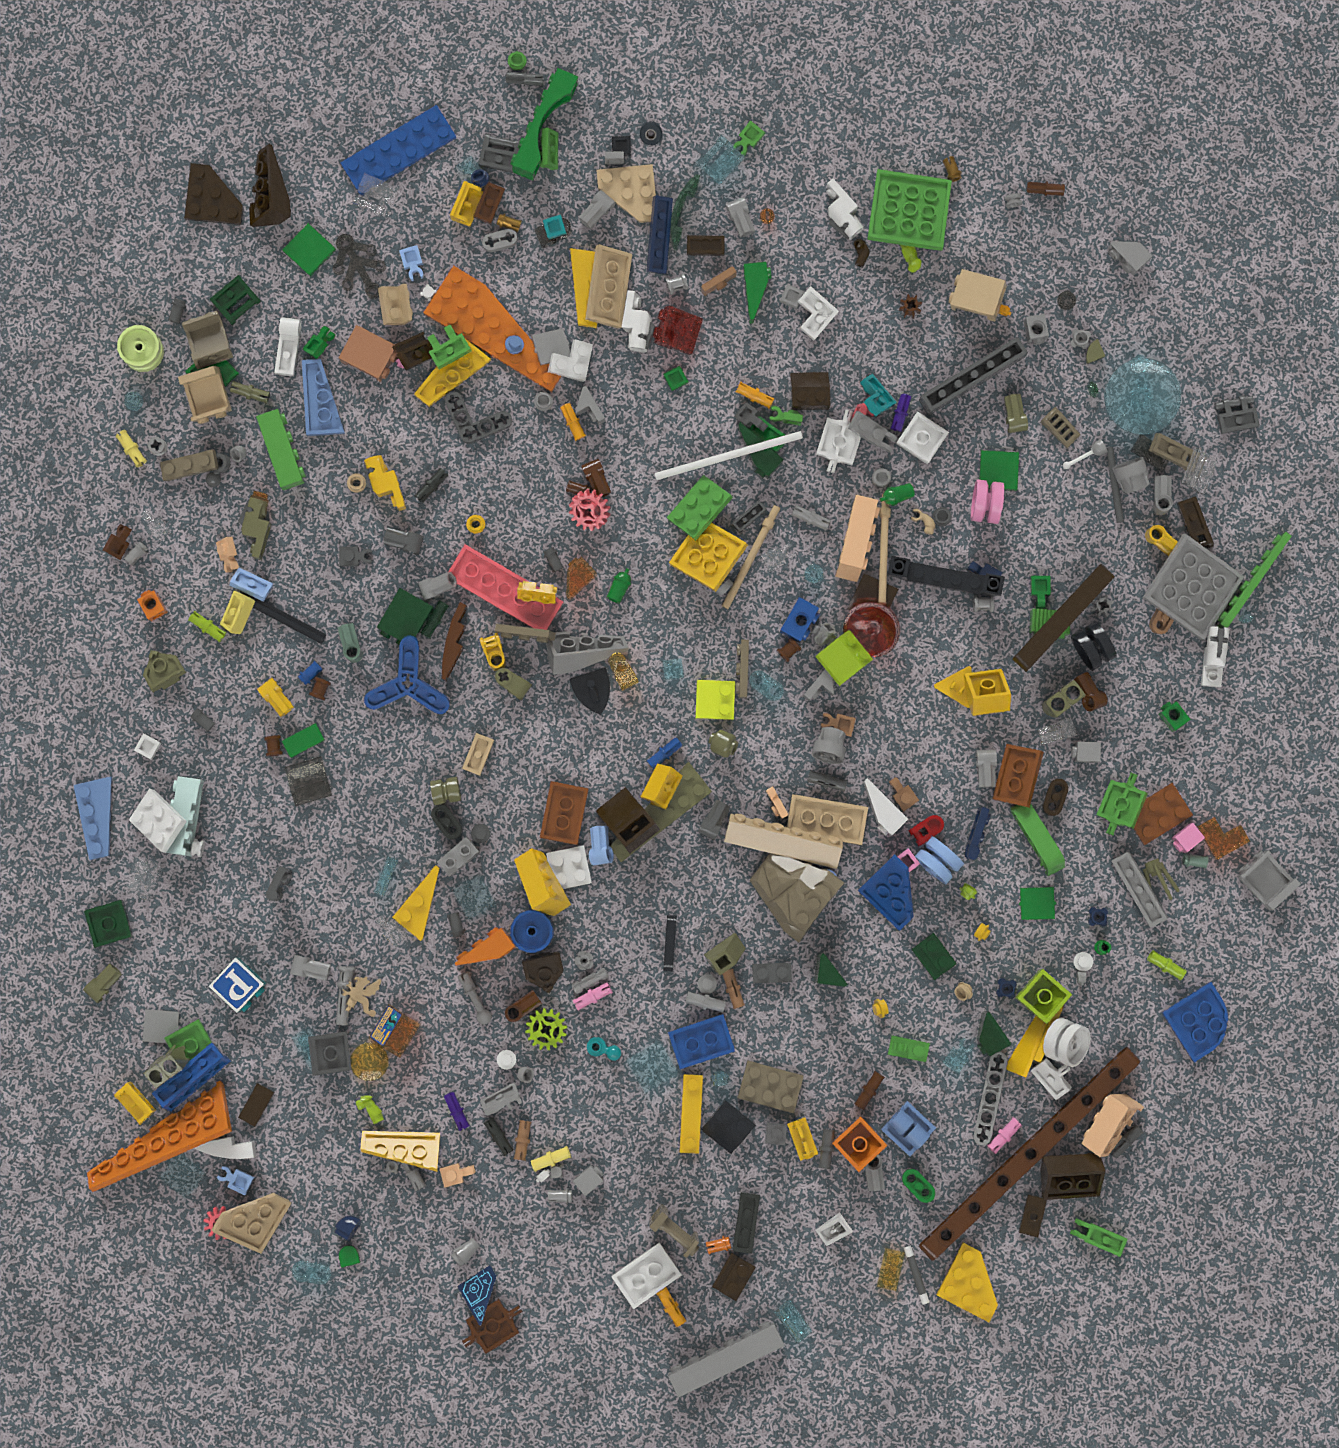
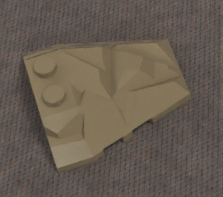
(794, 892)

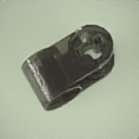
(542, 235)

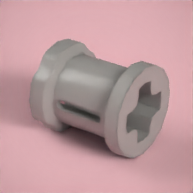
(677, 284)
(162, 449)
(983, 603)

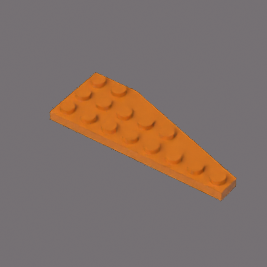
(486, 324)

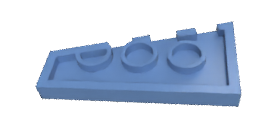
(319, 404)
(95, 814)

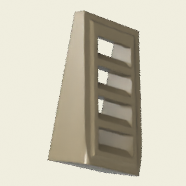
(1060, 417)

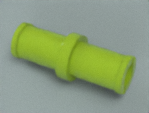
(207, 626)
(1166, 965)

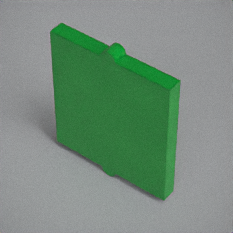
(1037, 903)

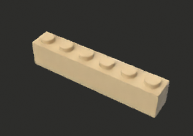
(783, 841)

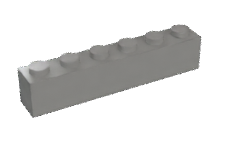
(725, 1359)

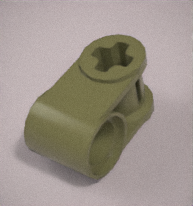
(515, 685)

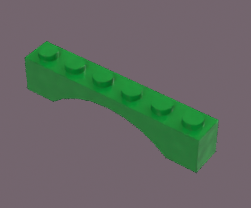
(559, 92)

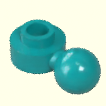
(612, 1052)

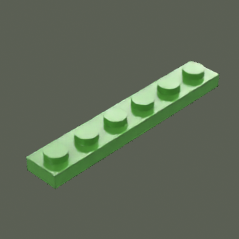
(1257, 574)

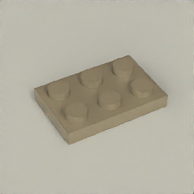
(770, 1086)

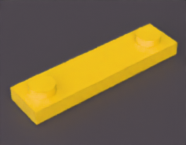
(691, 1113)

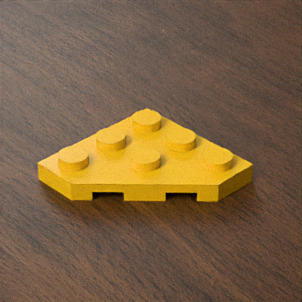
(969, 1284)

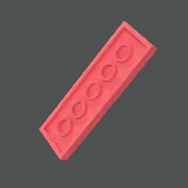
(499, 588)

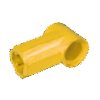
(1165, 542)
(273, 694)

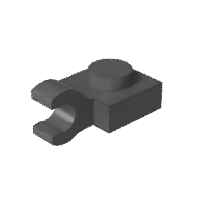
(749, 415)

